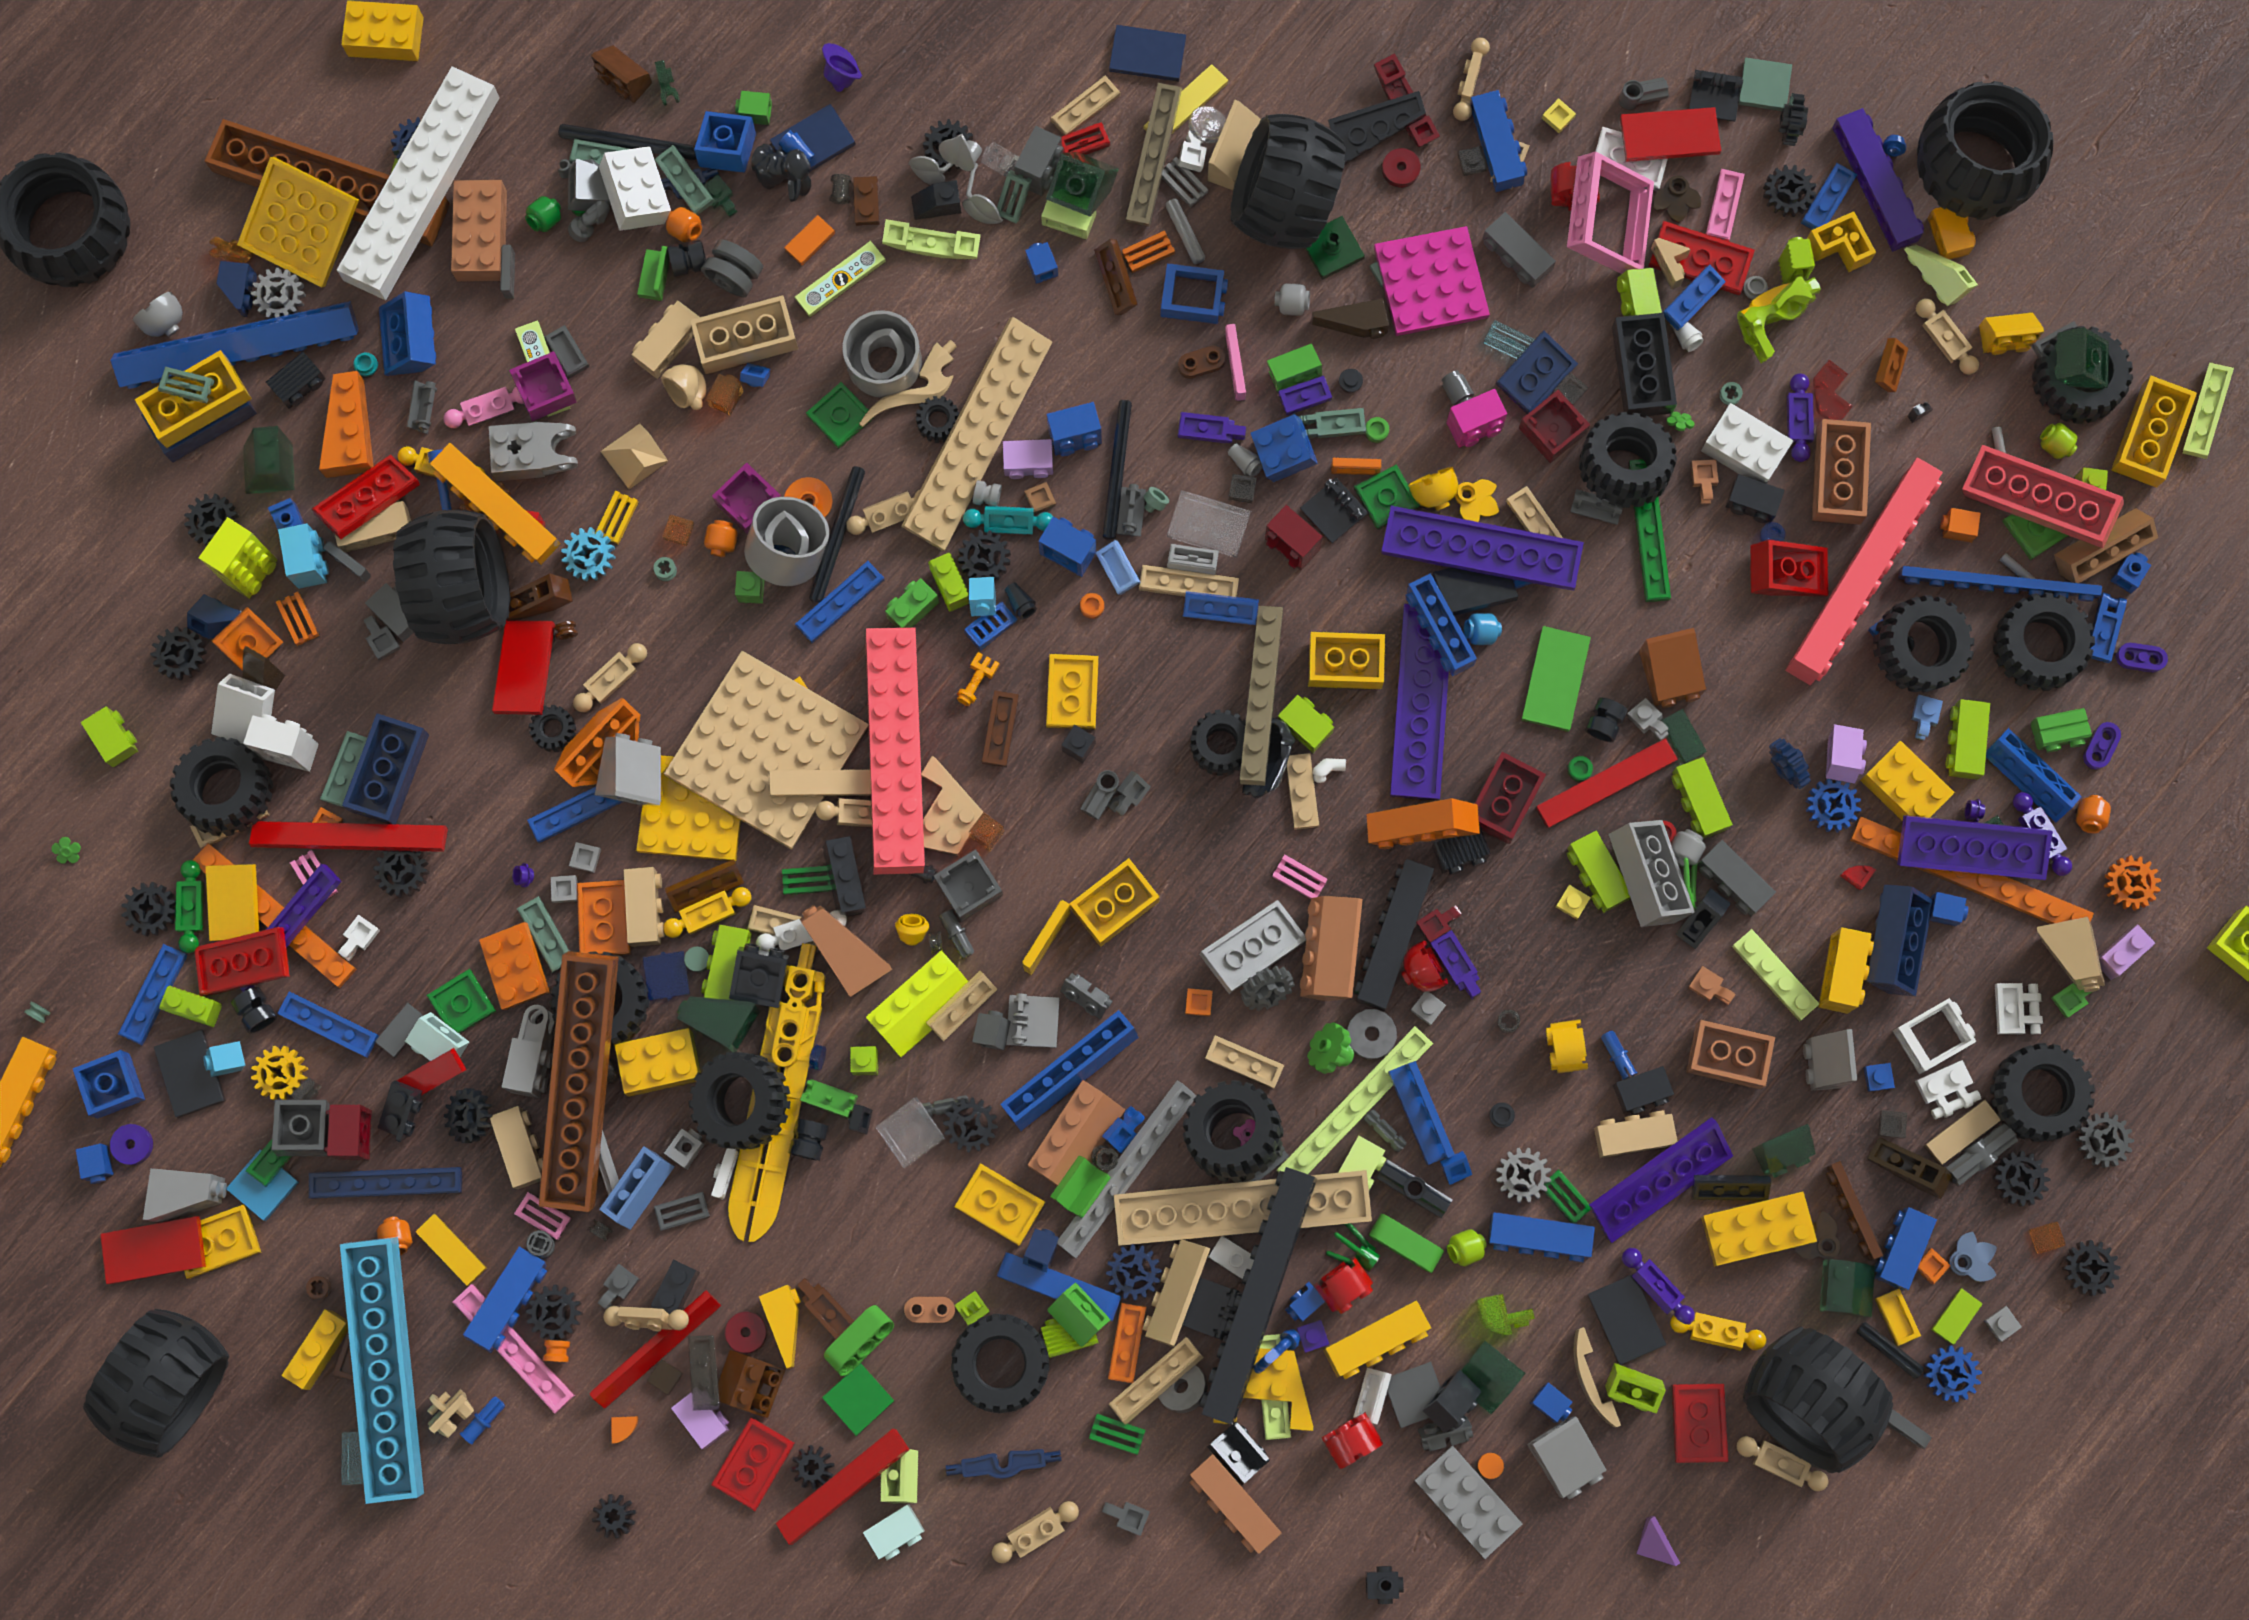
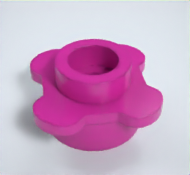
(1240, 1132)

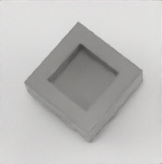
(585, 857)
(564, 889)
(1428, 1008)
(2002, 1323)

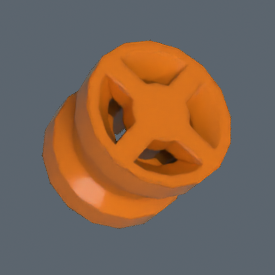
(556, 1351)

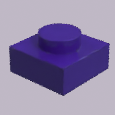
(1312, 1336)

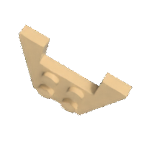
(951, 814)

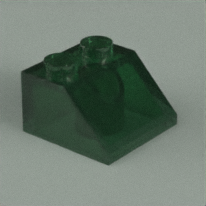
(2082, 359)
(1785, 1150)
(1847, 1288)
(1492, 1375)

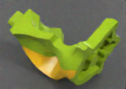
(1776, 304)

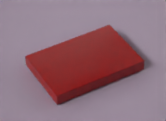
(1699, 1423)
(753, 1464)

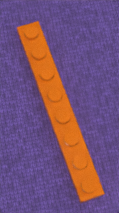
(305, 943)

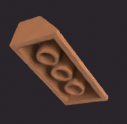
(1331, 948)
(1075, 1132)

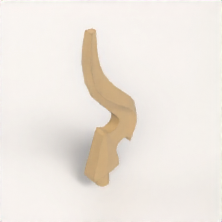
(931, 371)

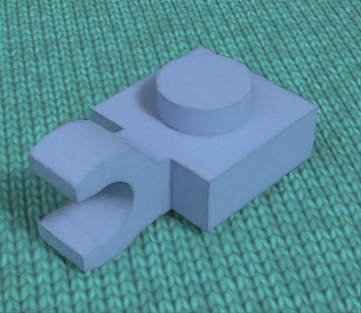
(1926, 713)

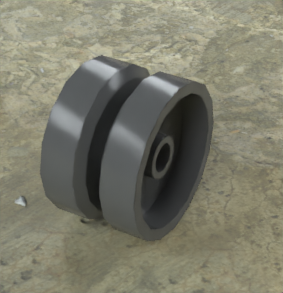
(732, 268)

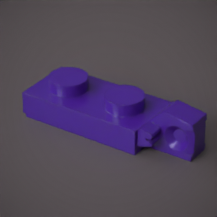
(1209, 428)
(1456, 963)

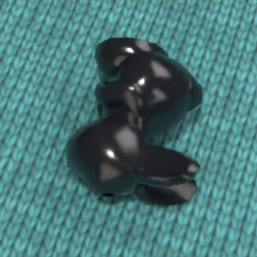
(774, 168)

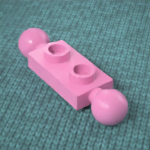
(483, 407)

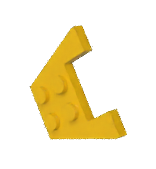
(1281, 1383)

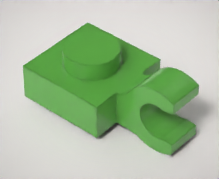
(2070, 1000)

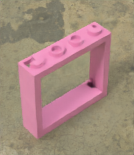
(1583, 210)

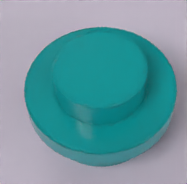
(365, 364)

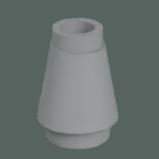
(1246, 460)

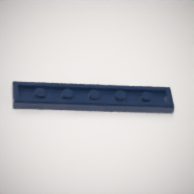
(385, 1182)

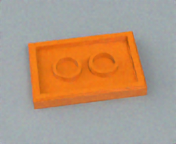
(602, 917)

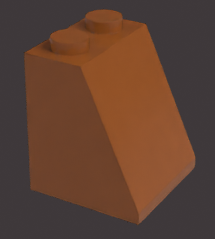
(1673, 668)

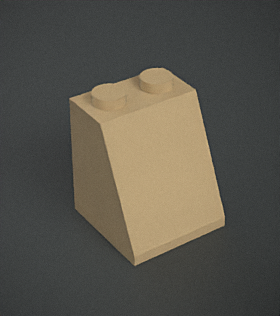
(2075, 950)

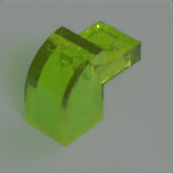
(1494, 1315)

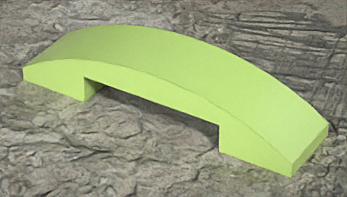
(930, 242)

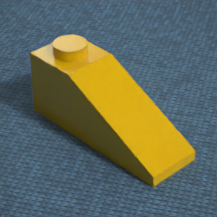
(783, 1316)

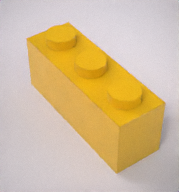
(316, 1350)

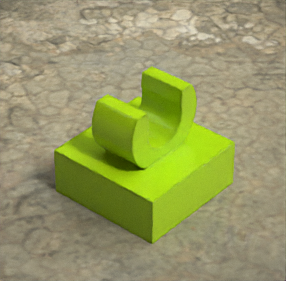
(972, 1308)

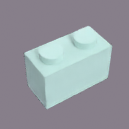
(434, 1037)
(894, 1532)

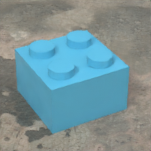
(303, 556)

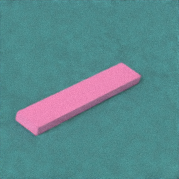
(521, 1356)

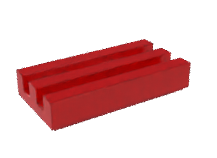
(1084, 132)

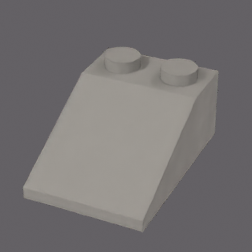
(1830, 1060)

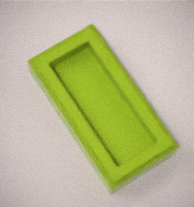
(1956, 1316)

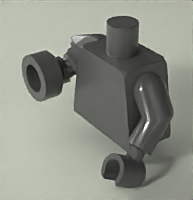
(586, 194)

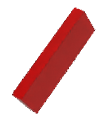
(435, 1072)

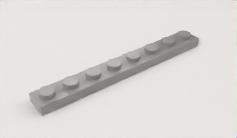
(1128, 1167)

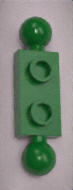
(189, 906)

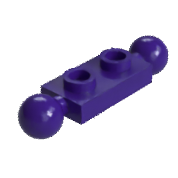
(1800, 417)
(2038, 819)
(1658, 1286)

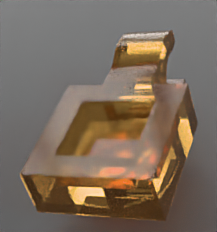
(229, 251)

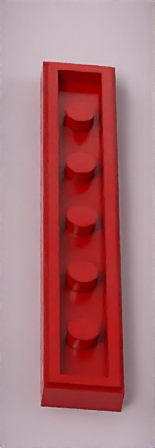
(1606, 783)
(653, 1352)
(842, 1486)

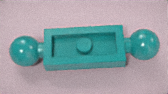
(1007, 519)

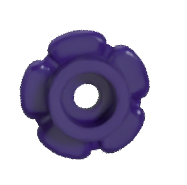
(1974, 810)
(523, 875)

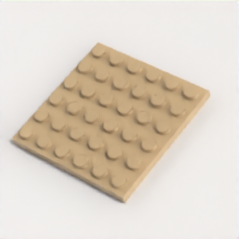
(758, 726)

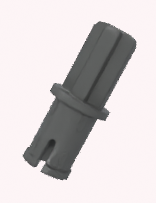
(956, 934)

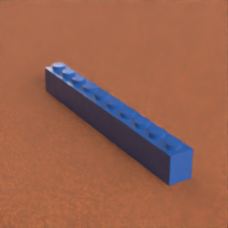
(237, 343)

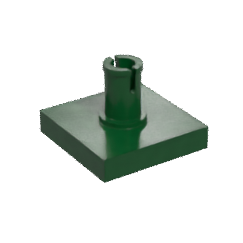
(1334, 249)

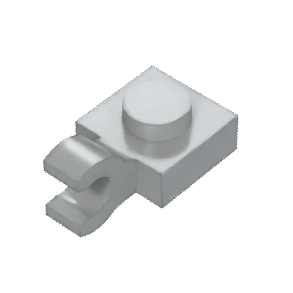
(1647, 717)

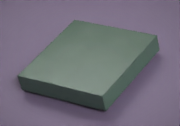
(1765, 84)

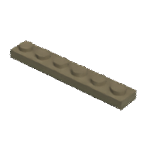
(1153, 154)

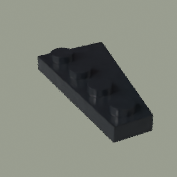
(1376, 123)

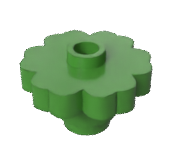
(1330, 1048)

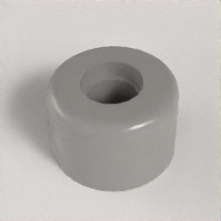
(876, 331)
(791, 524)

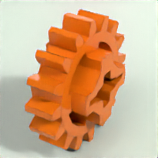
(2140, 887)

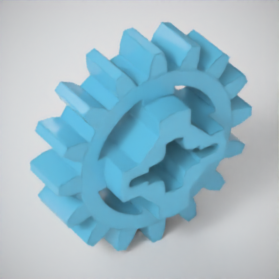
(591, 563)

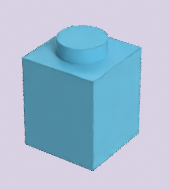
(982, 596)
(224, 1059)

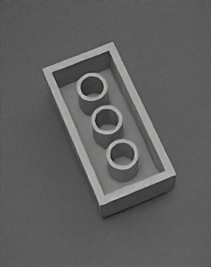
(1651, 873)

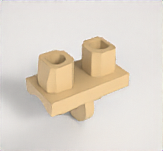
(441, 1421)

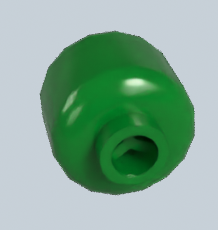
(543, 214)

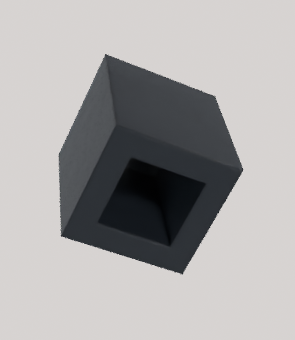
(1078, 744)

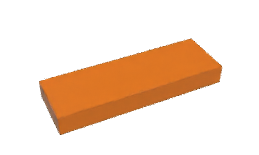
(1127, 1343)

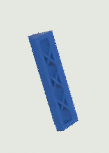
(2031, 776)
(1421, 1113)

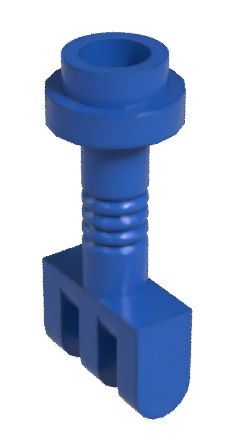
(1289, 1340)

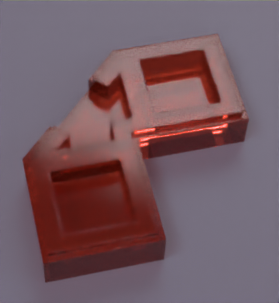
(1827, 401)

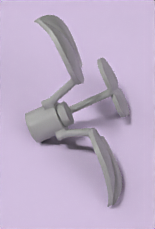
(963, 155)

